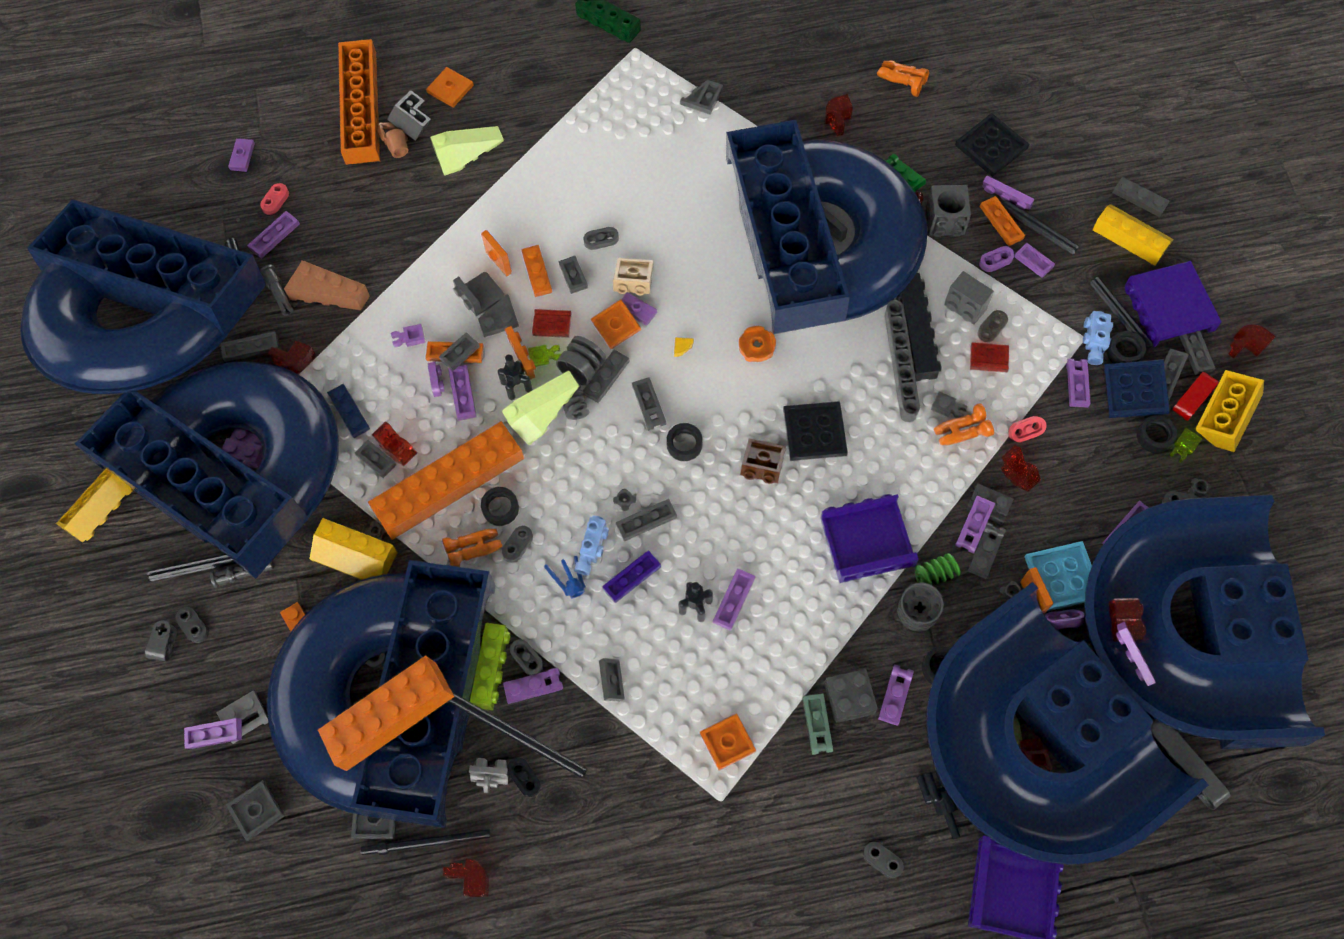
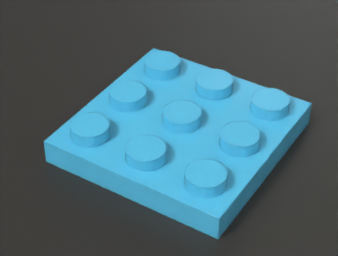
(1063, 572)

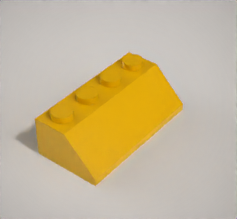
(1132, 234)
(1230, 410)
(94, 506)
(351, 551)

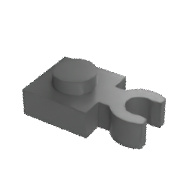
(946, 404)

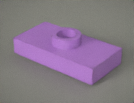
(241, 155)
(1034, 260)
(640, 310)

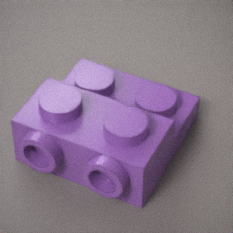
(245, 448)

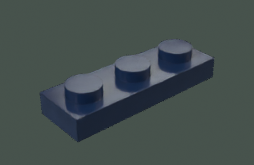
(348, 410)

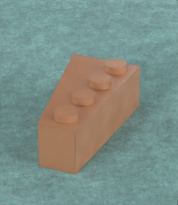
(325, 287)

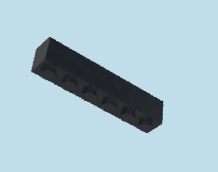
(920, 331)

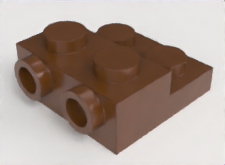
(762, 461)

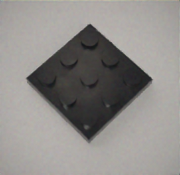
(992, 144)
(815, 431)

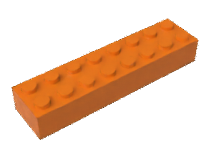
(358, 102)
(446, 480)

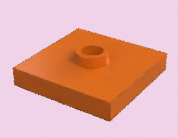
(450, 87)
(496, 253)
(616, 324)
(1043, 597)
(727, 741)

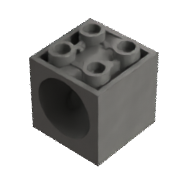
(952, 199)

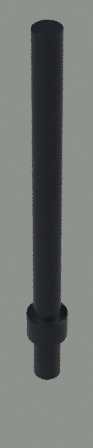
(384, 847)

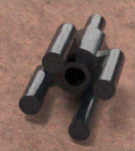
(512, 375)
(695, 599)
(940, 798)

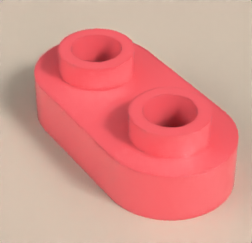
(275, 198)
(1026, 430)

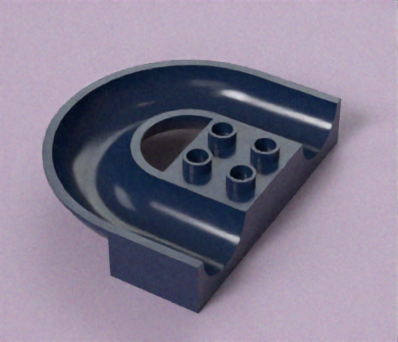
(789, 235)
(100, 254)
(170, 463)
(1246, 612)
(409, 616)
(1116, 776)

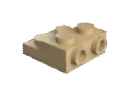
(633, 276)

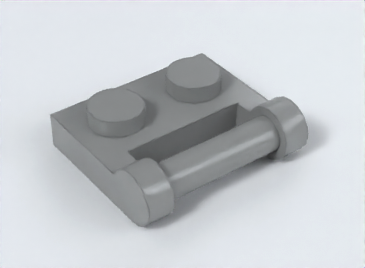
(244, 709)

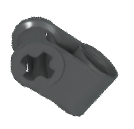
(161, 643)

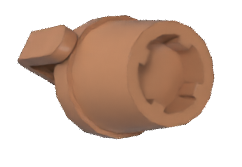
(393, 139)

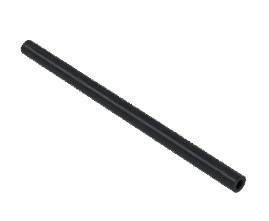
(518, 736)

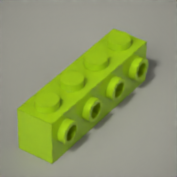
(489, 666)

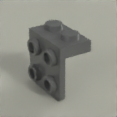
(478, 293)

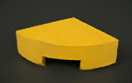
(682, 345)

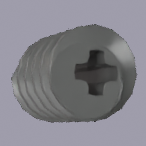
(576, 406)

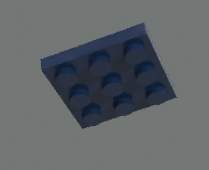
(1136, 389)

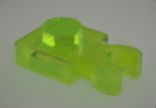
(541, 355)
(1186, 444)

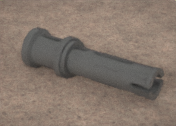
(274, 284)
(231, 575)

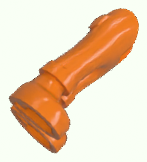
(904, 74)
(978, 416)
(478, 550)

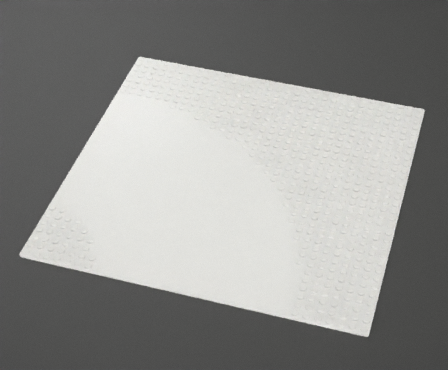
(665, 184)

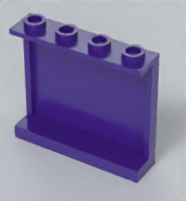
(1171, 302)
(867, 538)
(1014, 893)

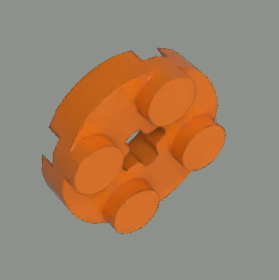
(754, 353)

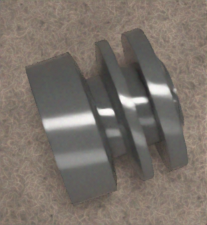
(581, 359)
(928, 600)

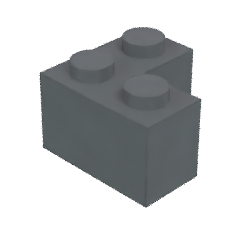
(408, 117)

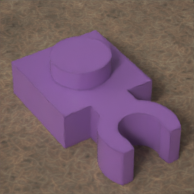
(411, 336)

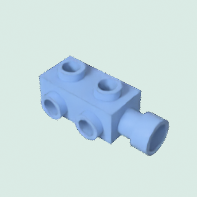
(1097, 324)
(591, 545)

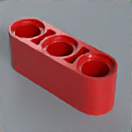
(1195, 396)

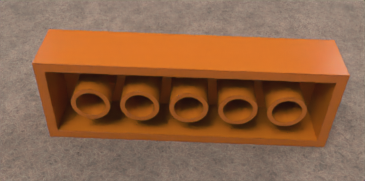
(385, 713)

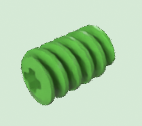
(937, 569)

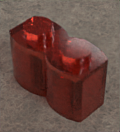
(1128, 611)

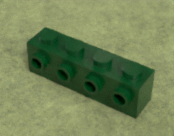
(609, 18)

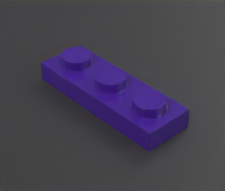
(631, 576)

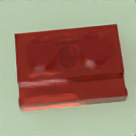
(551, 323)
(989, 357)

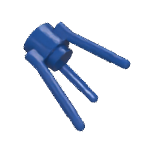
(574, 587)

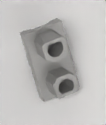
(489, 776)

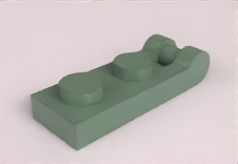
(817, 723)

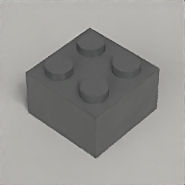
(968, 297)
(850, 696)

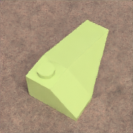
(460, 147)
(536, 409)

